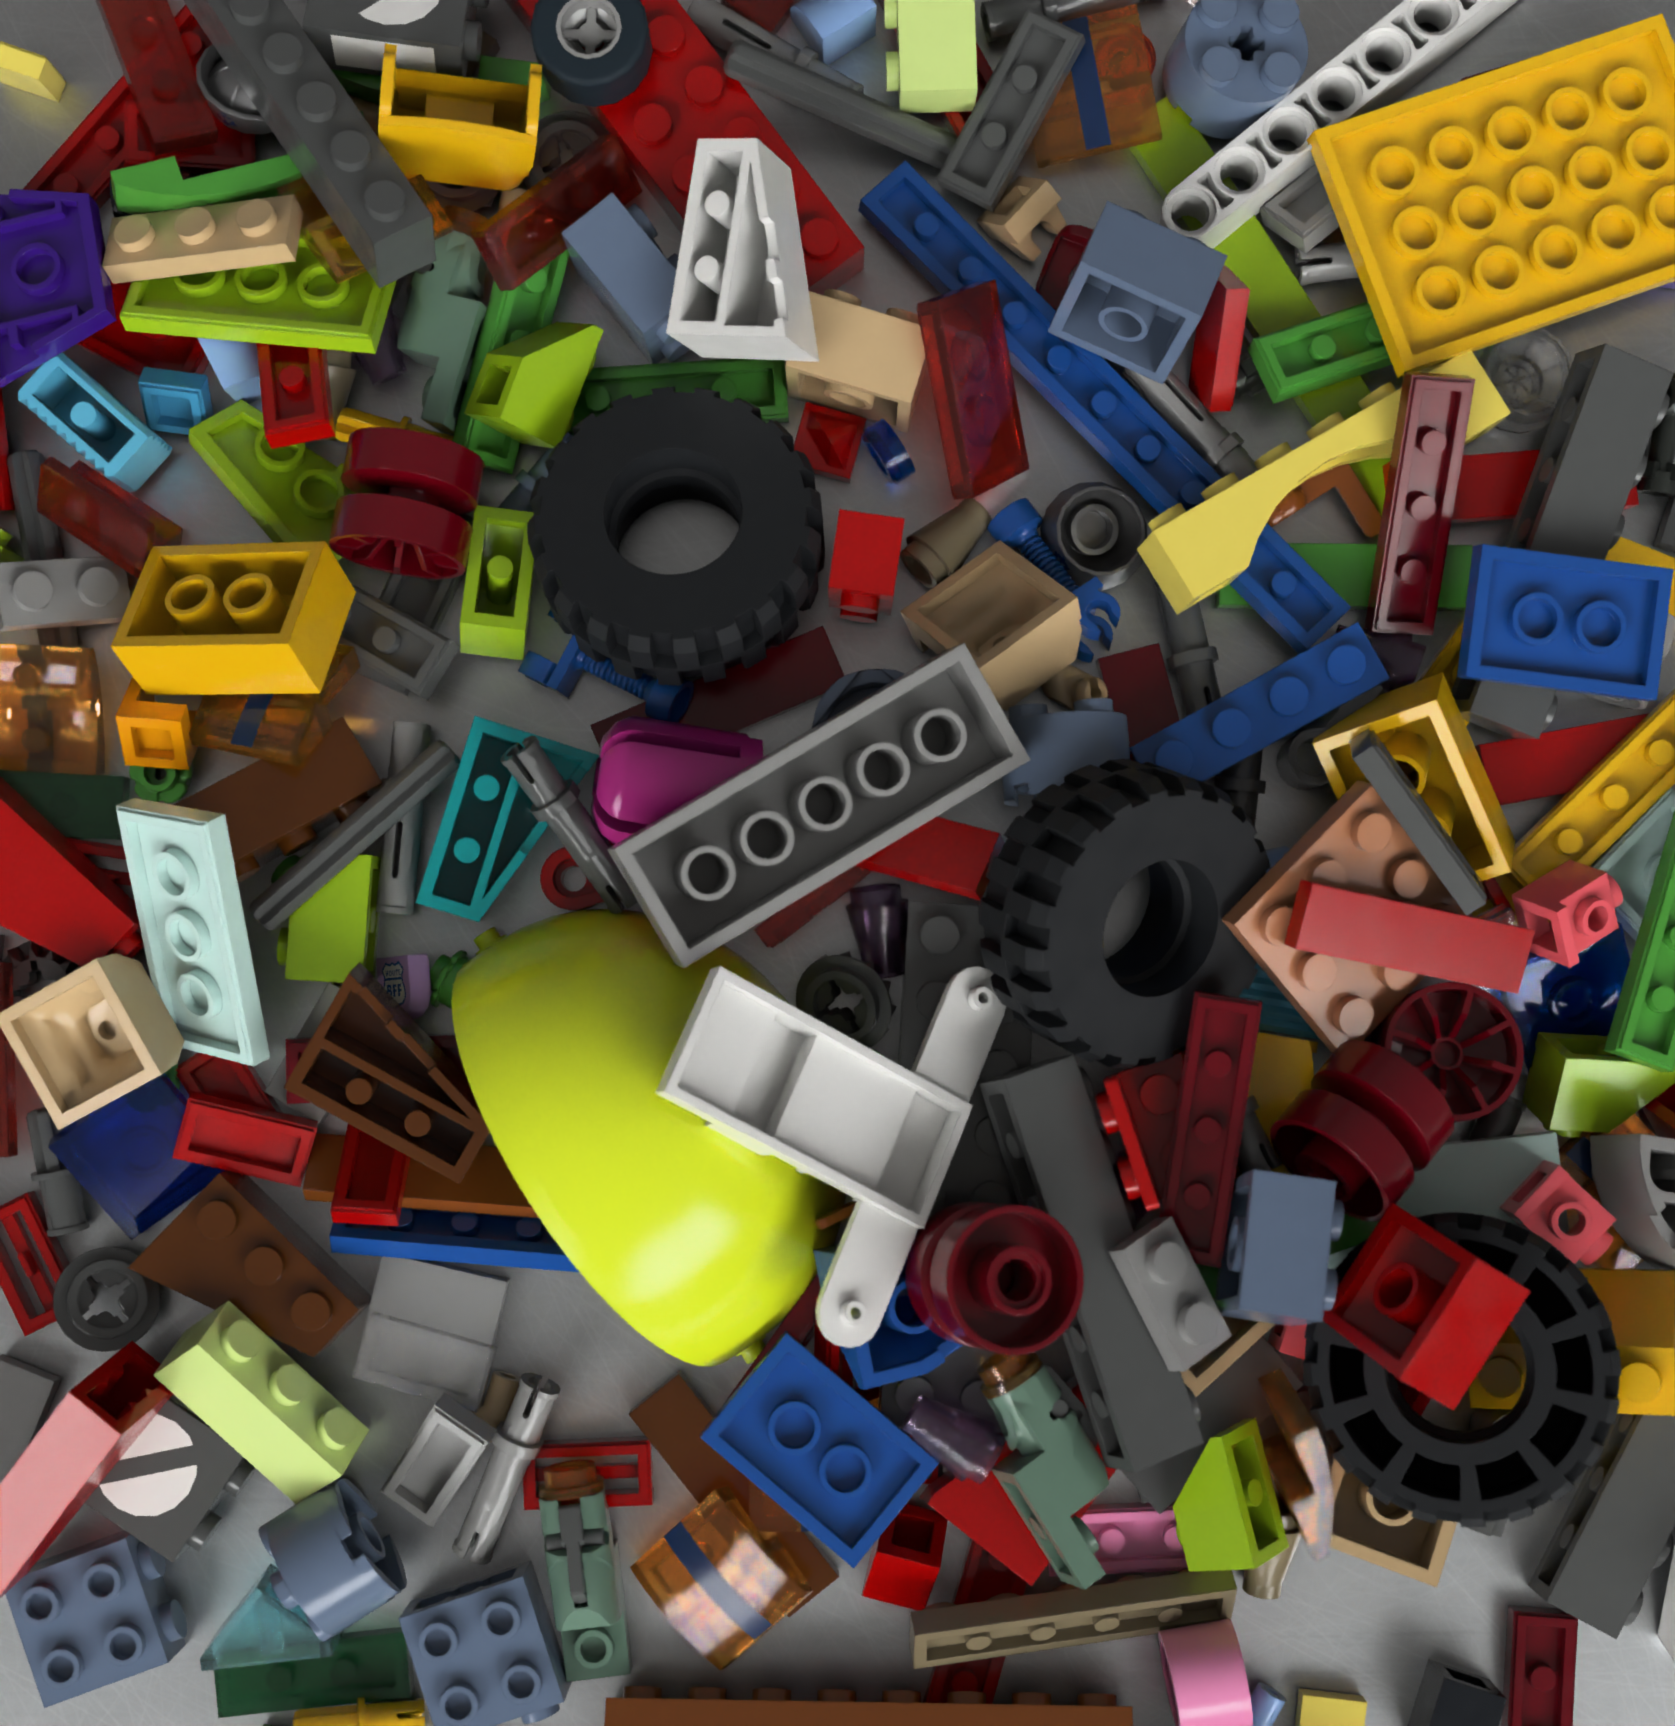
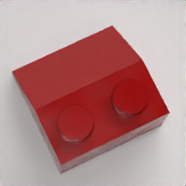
(1424, 1306)

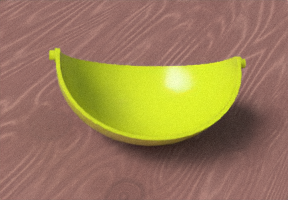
(652, 1207)

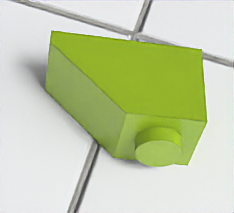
(497, 585)
(334, 927)
(1584, 1088)
(1229, 1505)

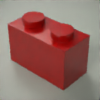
(864, 565)

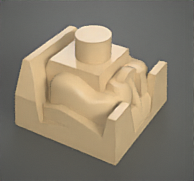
(1009, 617)
(92, 1036)

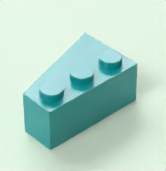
(488, 821)

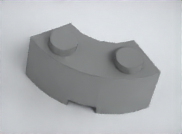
(1638, 1189)

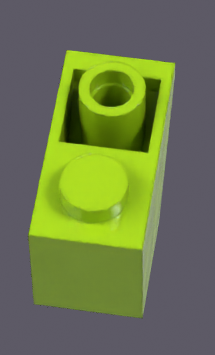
(535, 383)

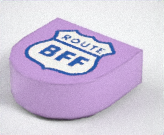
(407, 981)

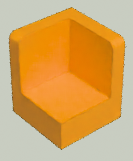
(154, 731)

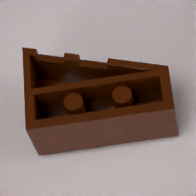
(283, 806)
(390, 1079)
(251, 1252)

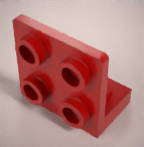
(1143, 1109)

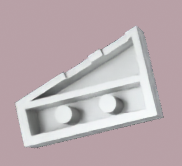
(742, 259)

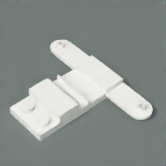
(840, 1115)

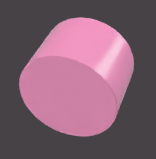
(1205, 1675)

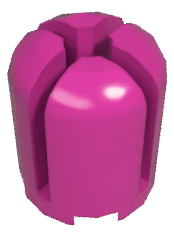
(659, 765)

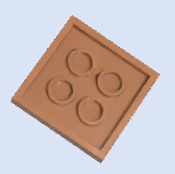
(1351, 848)

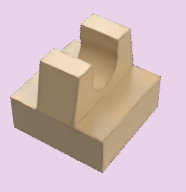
(1020, 211)

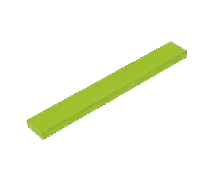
(1275, 293)

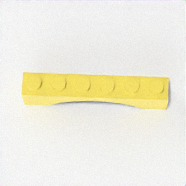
(1214, 541)

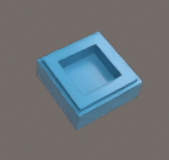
(174, 399)

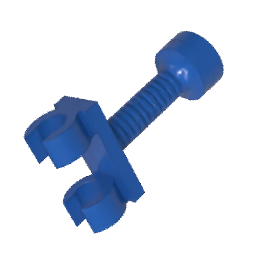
(1018, 528)
(662, 701)

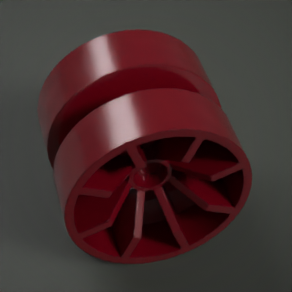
(406, 503)
(1459, 1042)
(1364, 1126)
(995, 1277)

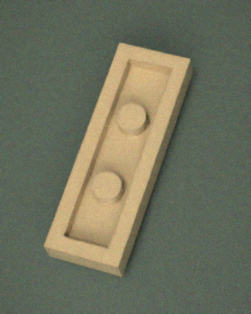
(203, 239)

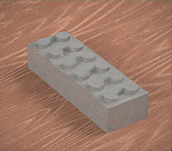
(818, 805)

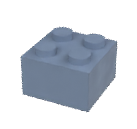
(1137, 292)
(1279, 1249)

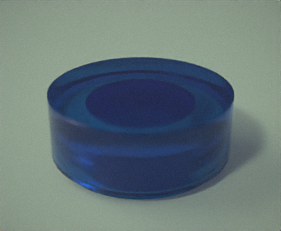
(888, 452)

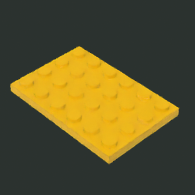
(1511, 194)

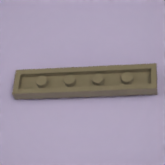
(1068, 1616)

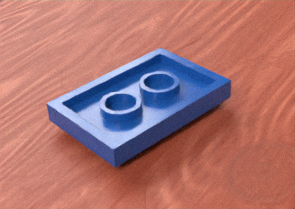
(1564, 622)
(819, 1449)

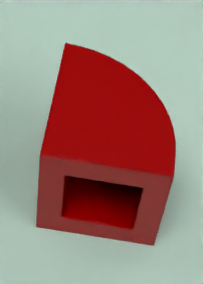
(907, 1558)

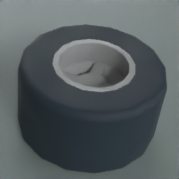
(589, 75)

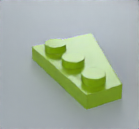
(282, 488)

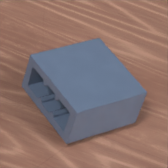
(627, 273)
(96, 1616)
(486, 1651)

